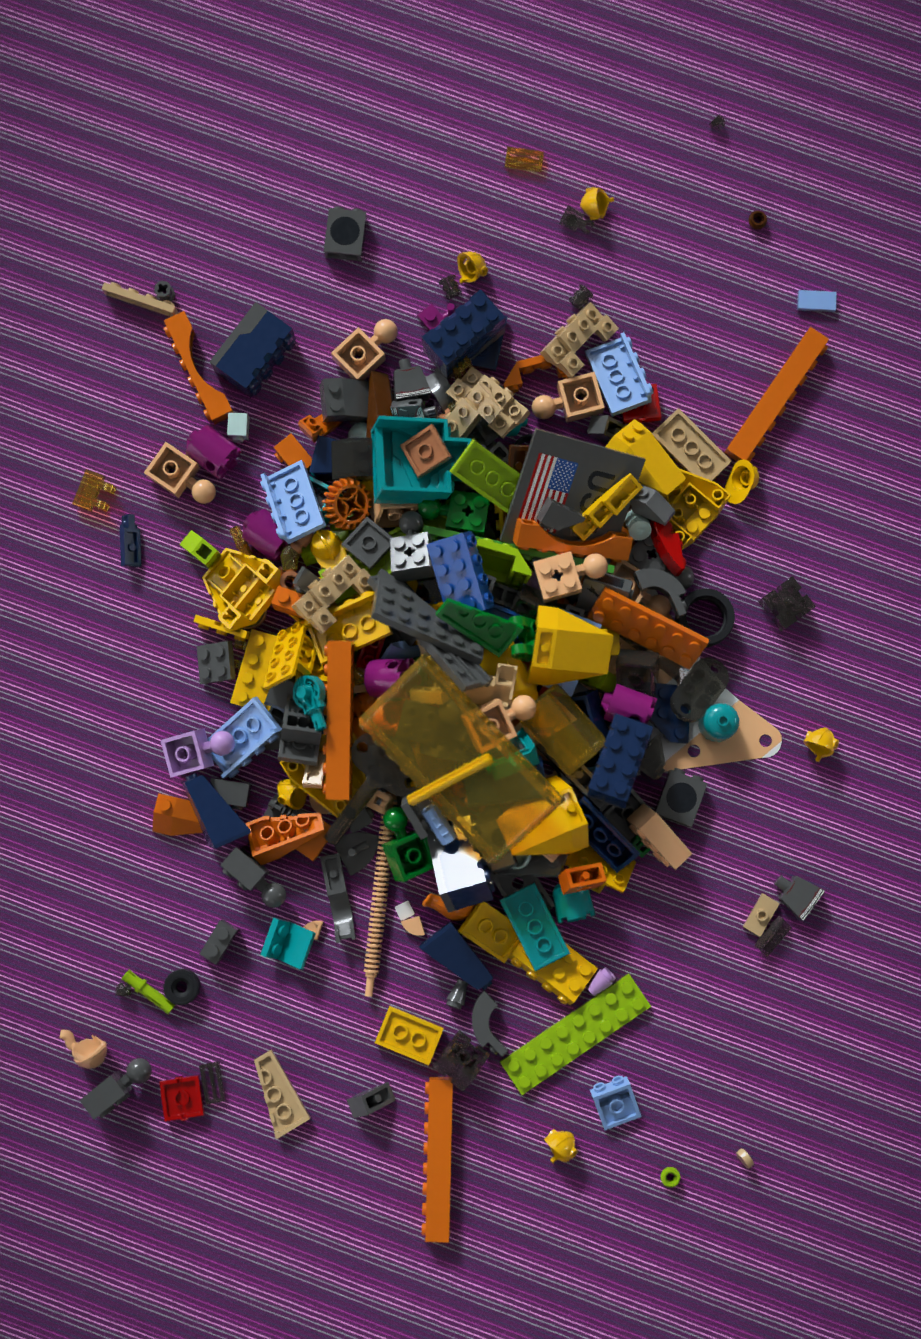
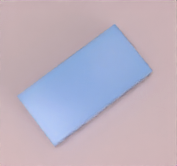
(816, 301)

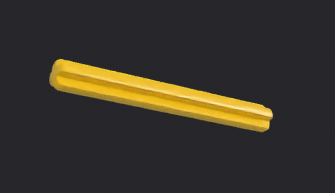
(450, 779)

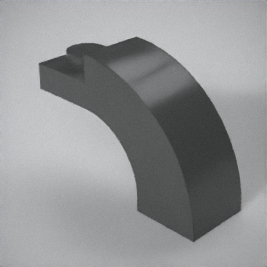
(664, 582)
(480, 1021)

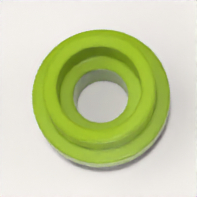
(670, 1183)

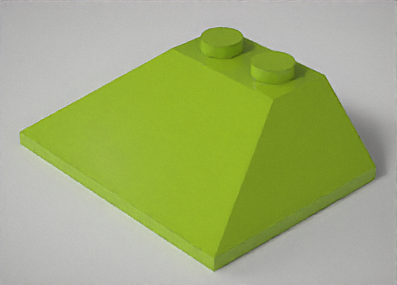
(503, 563)

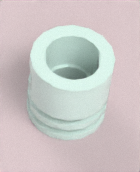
(638, 526)

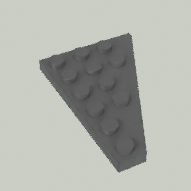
(408, 613)

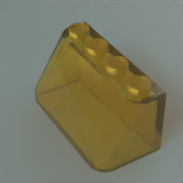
(564, 730)

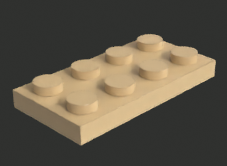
(690, 446)

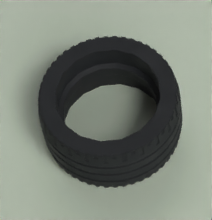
(721, 602)

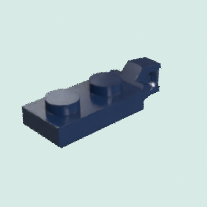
(130, 542)

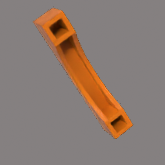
(183, 334)
(610, 545)

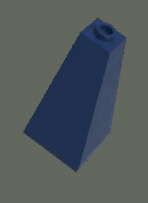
(321, 462)
(213, 813)
(456, 954)

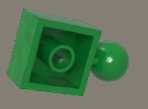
(460, 504)
(397, 850)

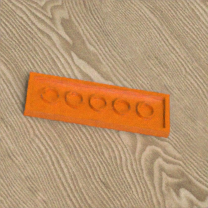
(647, 628)

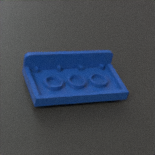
(460, 570)

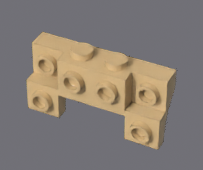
(570, 338)
(471, 410)
(513, 412)
(323, 593)
(500, 687)

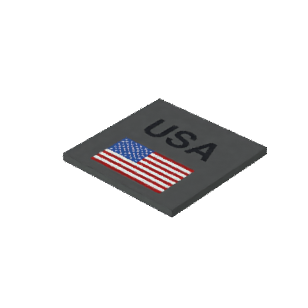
(572, 475)

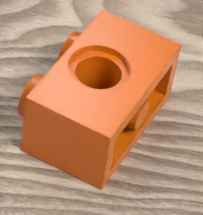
(582, 878)

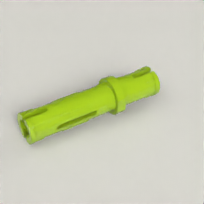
(149, 992)

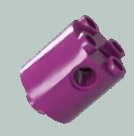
(212, 451)
(261, 533)
(383, 673)
(628, 704)

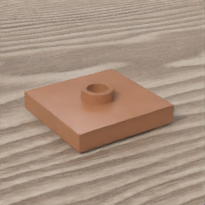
(425, 451)

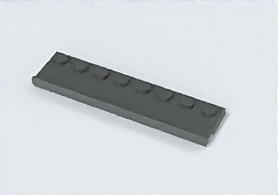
(461, 671)

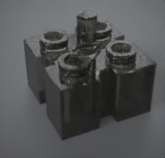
(786, 604)
(461, 1060)

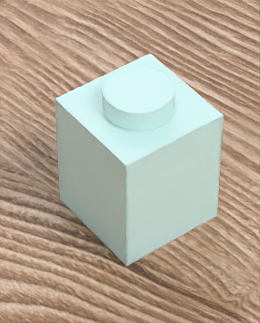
(238, 427)

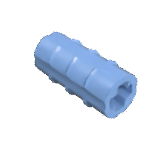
(438, 824)

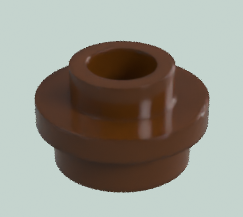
(760, 215)

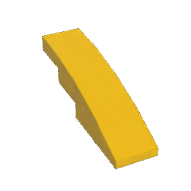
(606, 506)

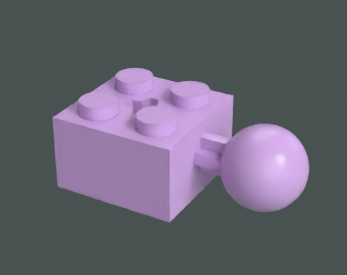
(193, 751)

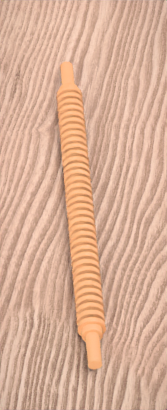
(371, 971)

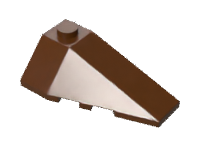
(379, 398)

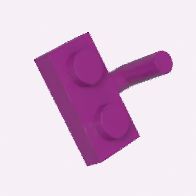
(431, 316)

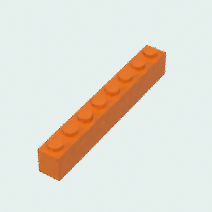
(776, 396)
(339, 719)
(438, 1159)

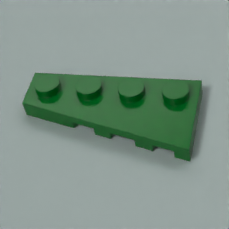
(480, 626)

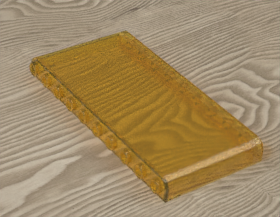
(437, 729)

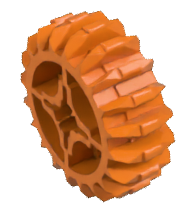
(355, 499)

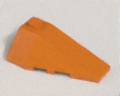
(174, 816)
(280, 835)

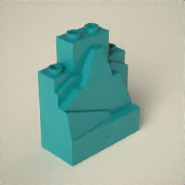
(392, 473)

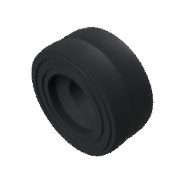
(171, 982)

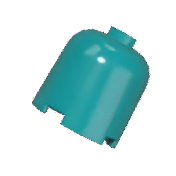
(719, 722)
(573, 905)

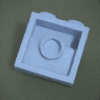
(615, 1102)

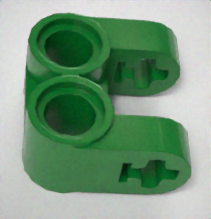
(524, 650)

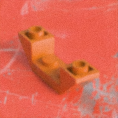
(527, 366)
(315, 426)

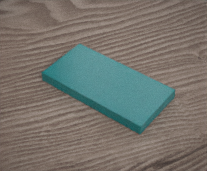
(534, 926)

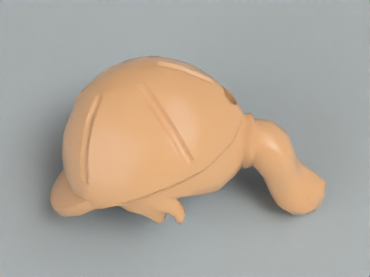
(86, 1053)

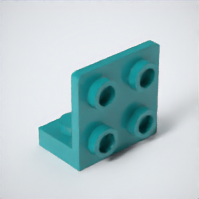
(288, 943)

